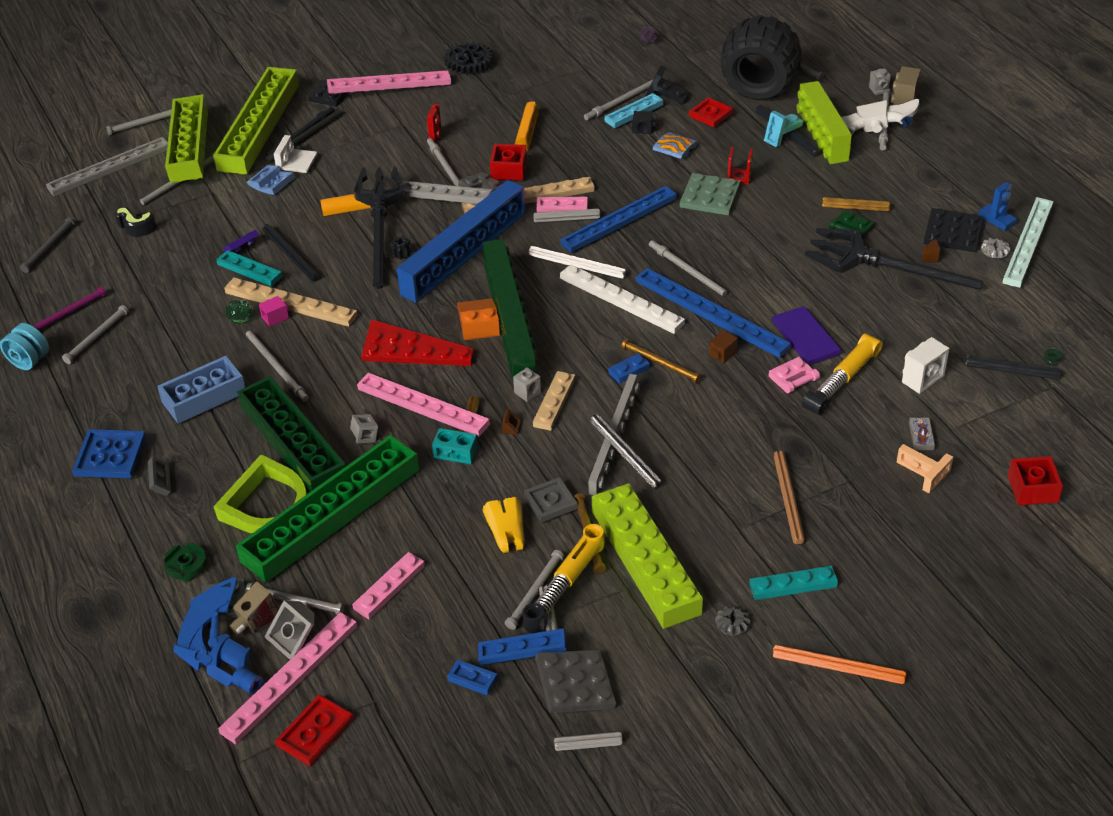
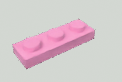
(553, 204)

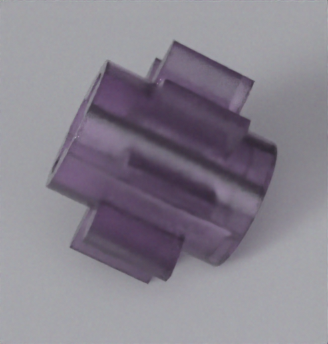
(648, 35)

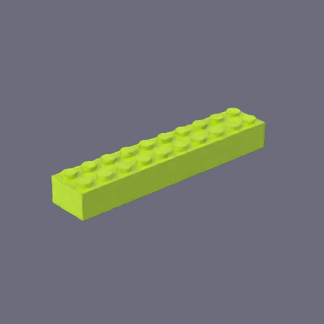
(256, 121)

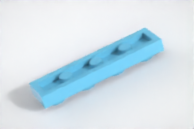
(626, 113)

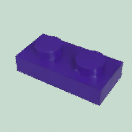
(247, 239)

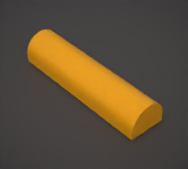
(527, 125)
(341, 205)

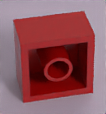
(508, 162)
(1034, 480)

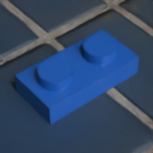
(632, 365)
(472, 677)

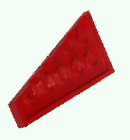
(401, 345)

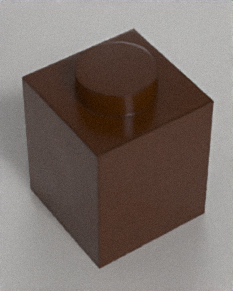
(723, 346)

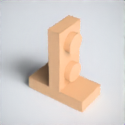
(925, 466)

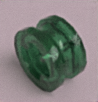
(1052, 357)

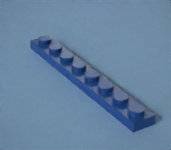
(618, 219)

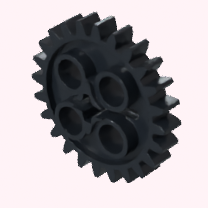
(468, 57)

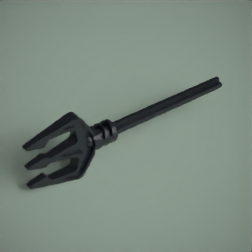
(378, 199)
(856, 252)

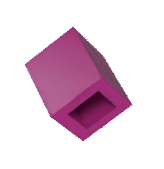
(274, 311)

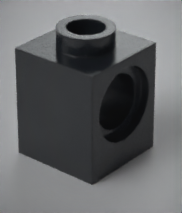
(638, 125)

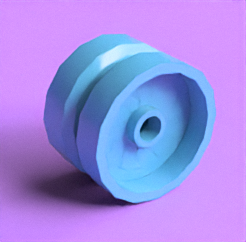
(24, 346)

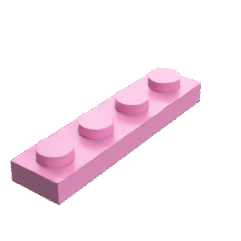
(388, 585)

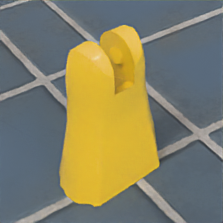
(506, 525)

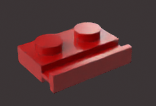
(434, 123)

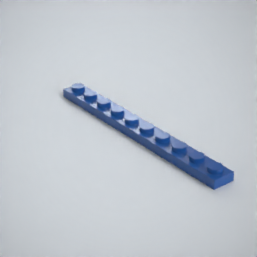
(714, 313)

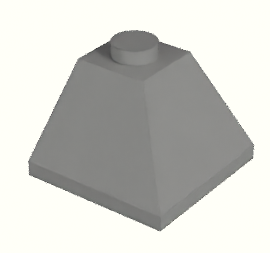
(290, 627)

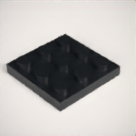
(953, 229)

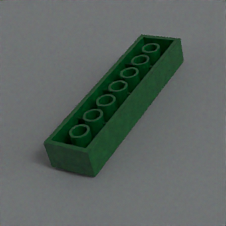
(290, 432)

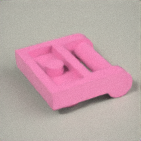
(793, 374)

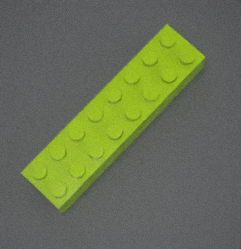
(187, 139)
(647, 556)

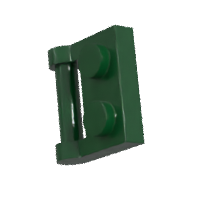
(848, 220)

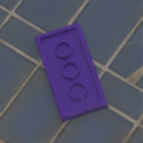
(806, 335)

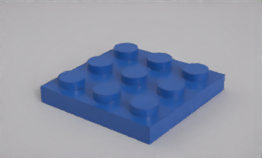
(109, 453)

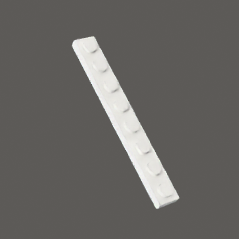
(622, 299)

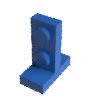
(996, 212)

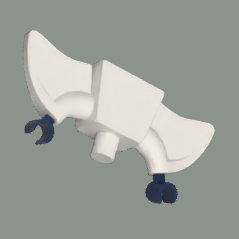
(877, 115)

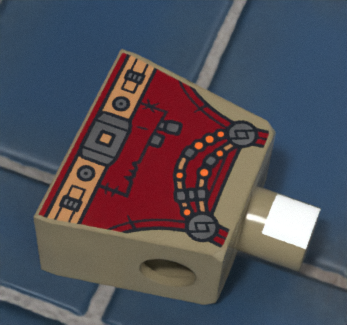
(254, 610)

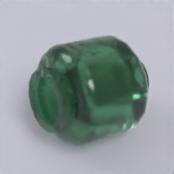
(239, 311)

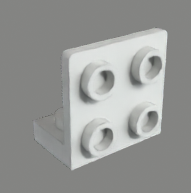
(293, 159)

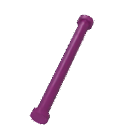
(53, 318)

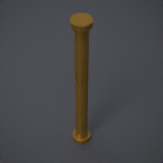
(695, 377)
(598, 567)

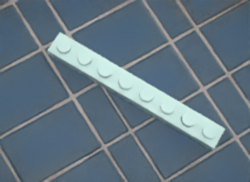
(1027, 242)

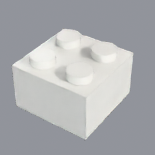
(925, 365)

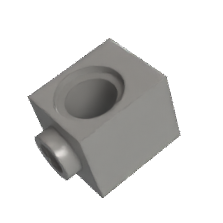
(527, 384)

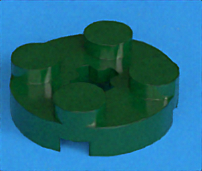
(188, 570)

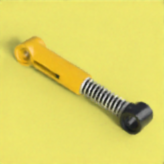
(867, 347)
(589, 544)

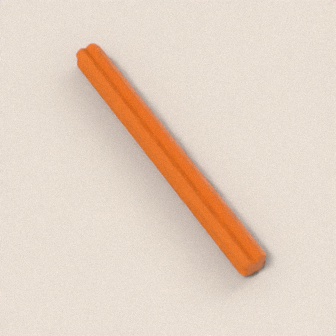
(839, 664)

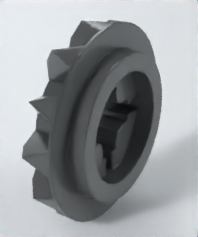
(741, 622)

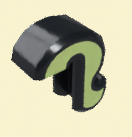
(133, 225)

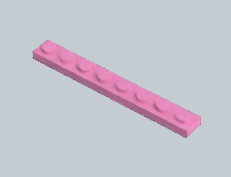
(384, 82)
(423, 404)
(287, 678)

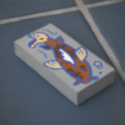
(921, 434)

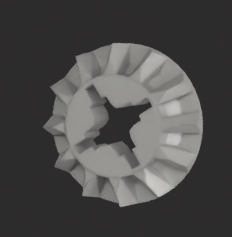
(1002, 248)

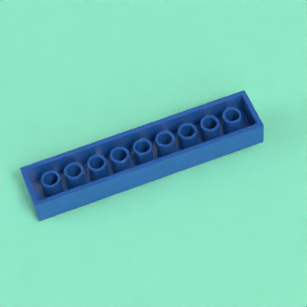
(460, 241)

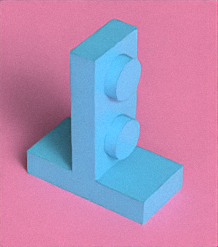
(779, 125)

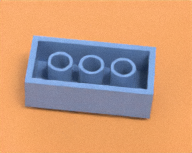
(201, 389)

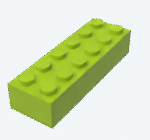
(824, 122)

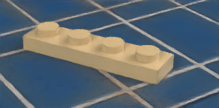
(554, 401)

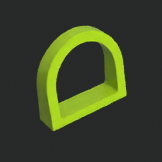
(262, 467)

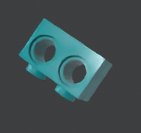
(455, 446)

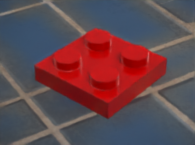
(711, 112)

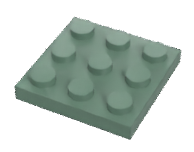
(710, 194)

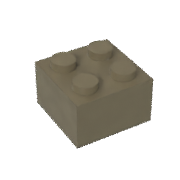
(905, 85)

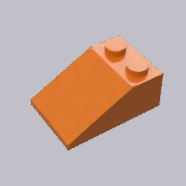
(478, 319)

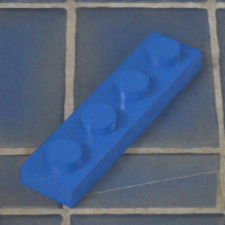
(521, 646)

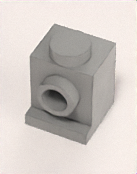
(879, 81)
(364, 428)

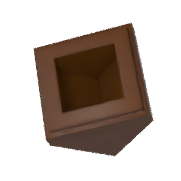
(931, 252)
(510, 423)

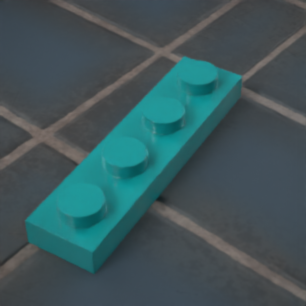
(249, 268)
(793, 582)

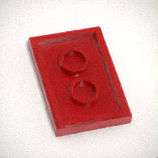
(314, 730)

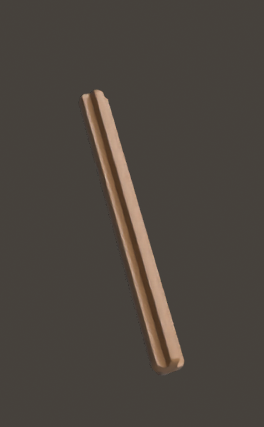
(789, 498)

